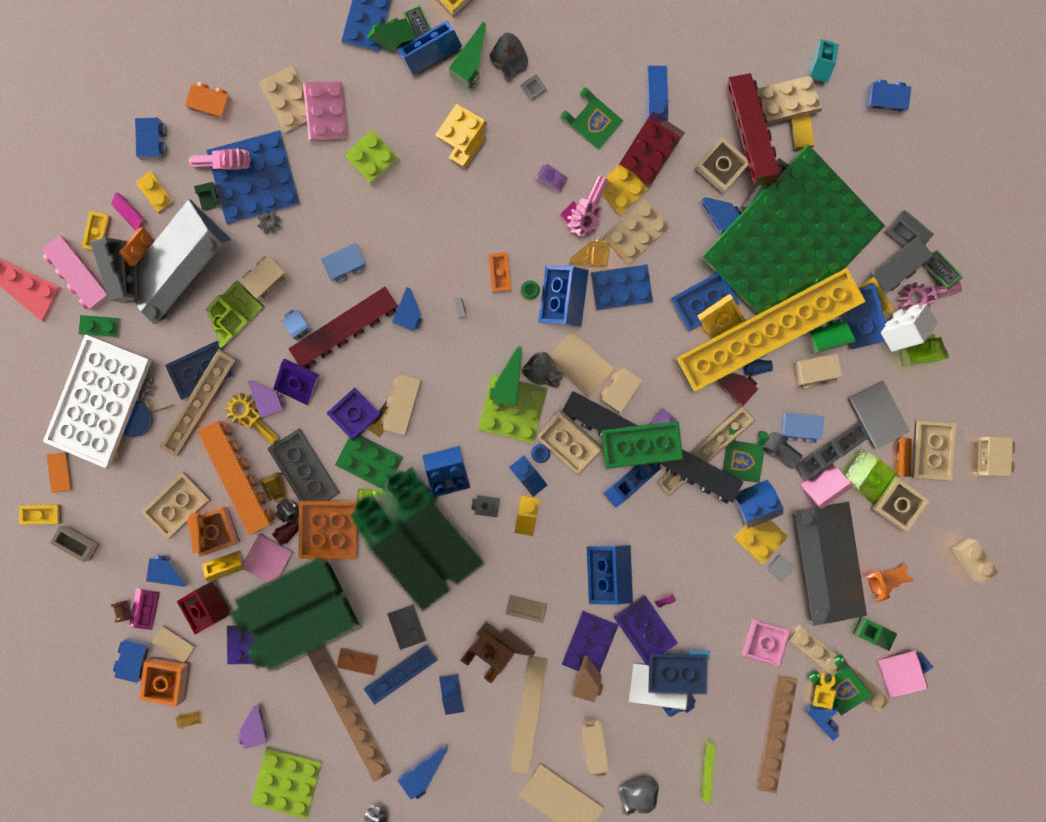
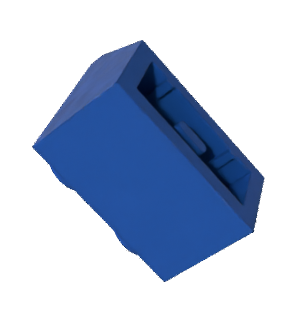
(446, 471)

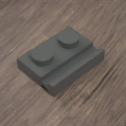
(907, 228)
(406, 627)

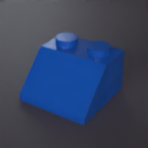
(758, 504)

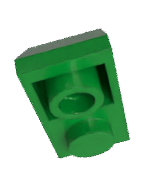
(392, 34)
(875, 634)

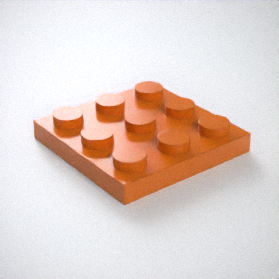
(327, 530)

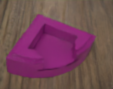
(668, 599)

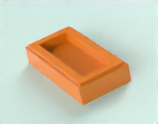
(59, 472)

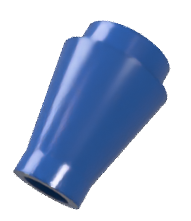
(758, 367)

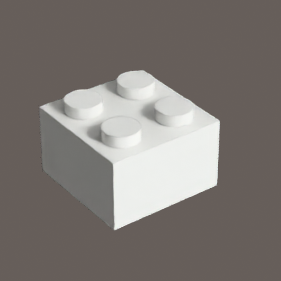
(909, 327)

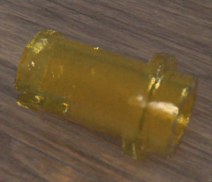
(188, 720)

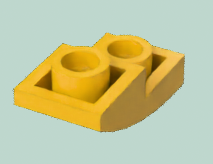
(802, 132)

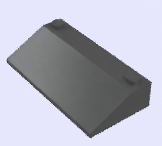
(176, 260)
(830, 563)

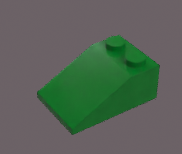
(468, 63)
(507, 385)

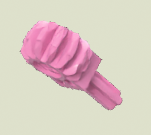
(223, 160)
(588, 209)
(926, 294)

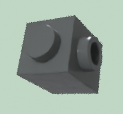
(486, 506)

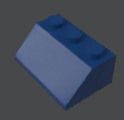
(563, 295)
(609, 574)

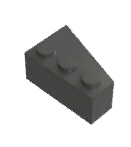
(902, 264)
(117, 276)

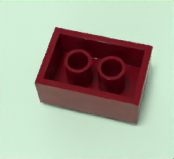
(652, 148)

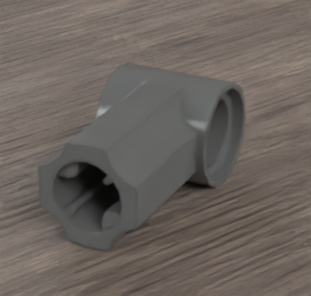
(778, 447)

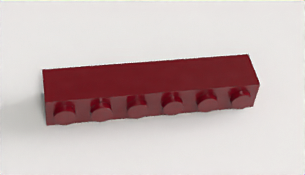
(753, 129)
(343, 328)

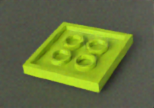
(514, 421)
(286, 783)

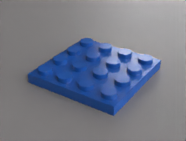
(262, 186)

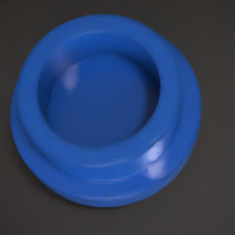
(540, 453)

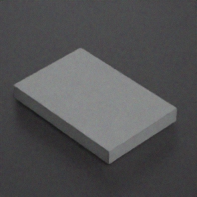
(879, 414)

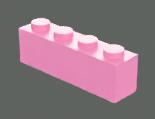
(76, 273)

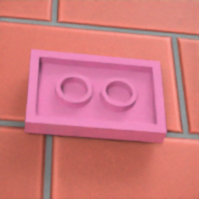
(325, 111)

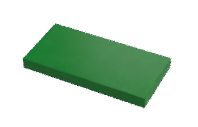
(642, 444)

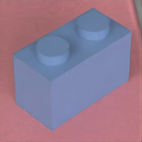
(344, 262)
(802, 426)

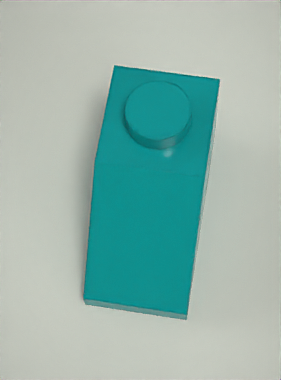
(824, 61)

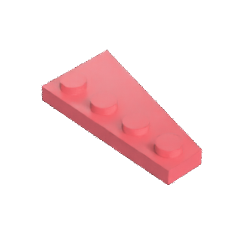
(28, 289)

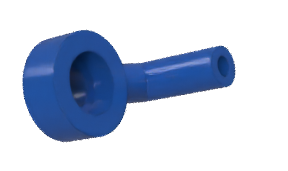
(690, 705)

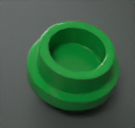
(530, 290)

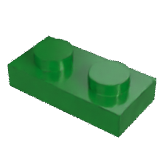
(99, 326)

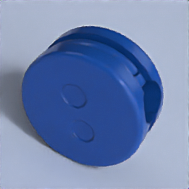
(139, 421)

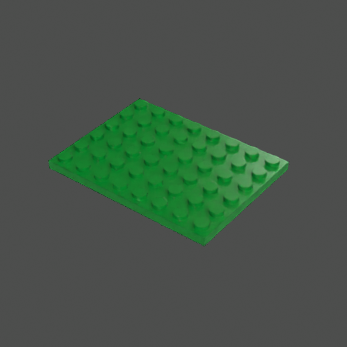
(793, 234)

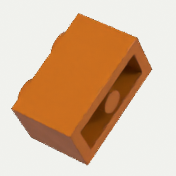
(208, 101)

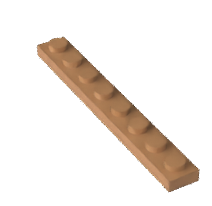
(349, 714)

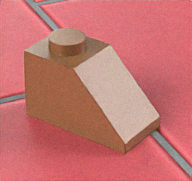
(588, 681)

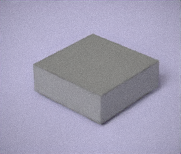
(533, 87)
(460, 307)
(780, 568)

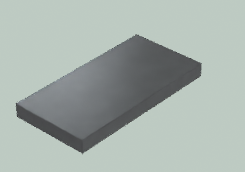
(303, 468)

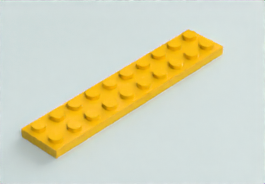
(770, 329)

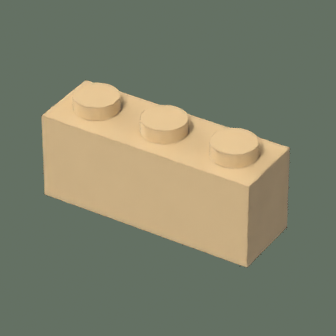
(401, 404)

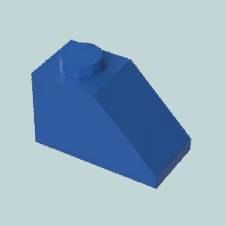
(721, 212)
(408, 312)
(528, 476)
(164, 572)

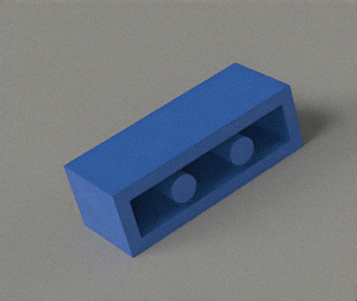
(430, 47)

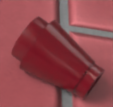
(285, 532)

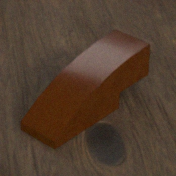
(507, 639)

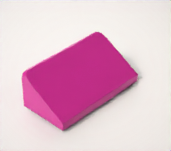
(127, 211)
(144, 609)

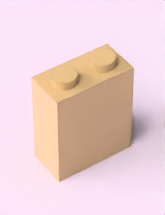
(974, 560)
(595, 748)

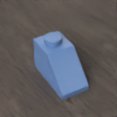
(296, 324)

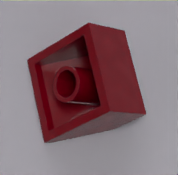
(203, 607)

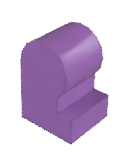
(551, 177)

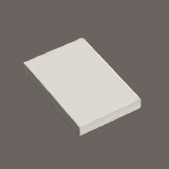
(640, 695)

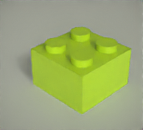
(372, 157)

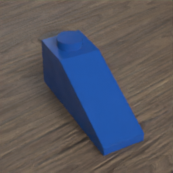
(658, 91)
(630, 483)
(419, 777)

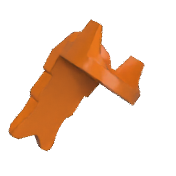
(884, 582)

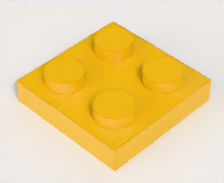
(461, 129)
(623, 189)
(721, 317)
(761, 540)

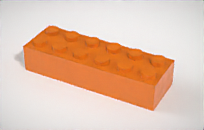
(236, 477)

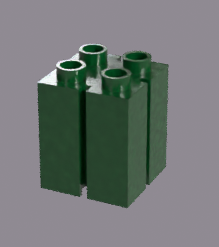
(415, 538)
(294, 615)

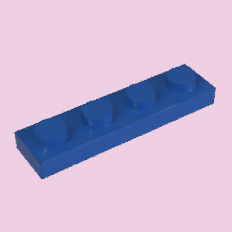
(400, 674)

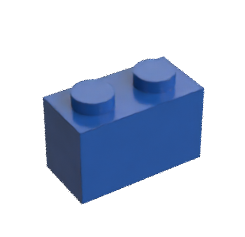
(889, 96)
(149, 138)
(131, 660)

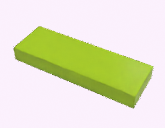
(708, 771)

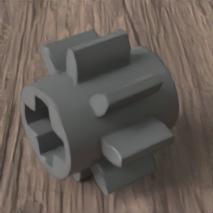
(267, 217)
(148, 387)
(287, 511)
(376, 814)

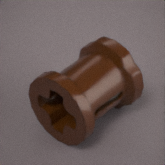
(121, 611)

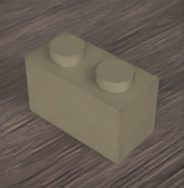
(73, 543)

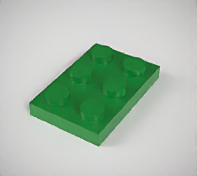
(368, 461)

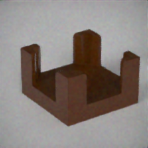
(491, 652)

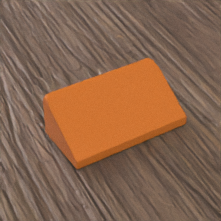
(904, 455)

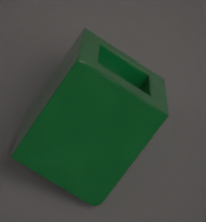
(207, 196)

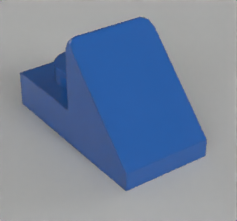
(451, 694)
(822, 716)

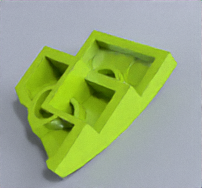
(232, 312)

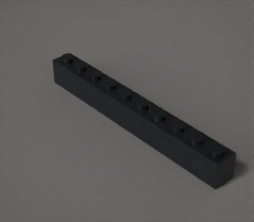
(691, 467)

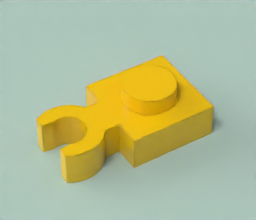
(824, 694)

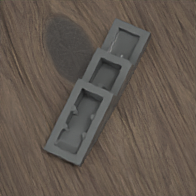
(832, 450)

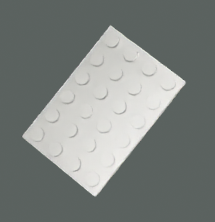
(97, 401)

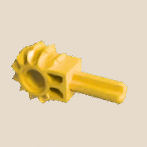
(250, 418)

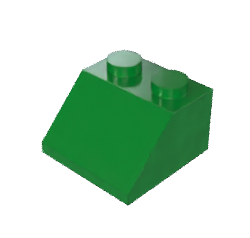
(830, 336)

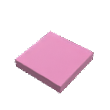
(826, 486)
(266, 559)
(766, 643)
(903, 674)

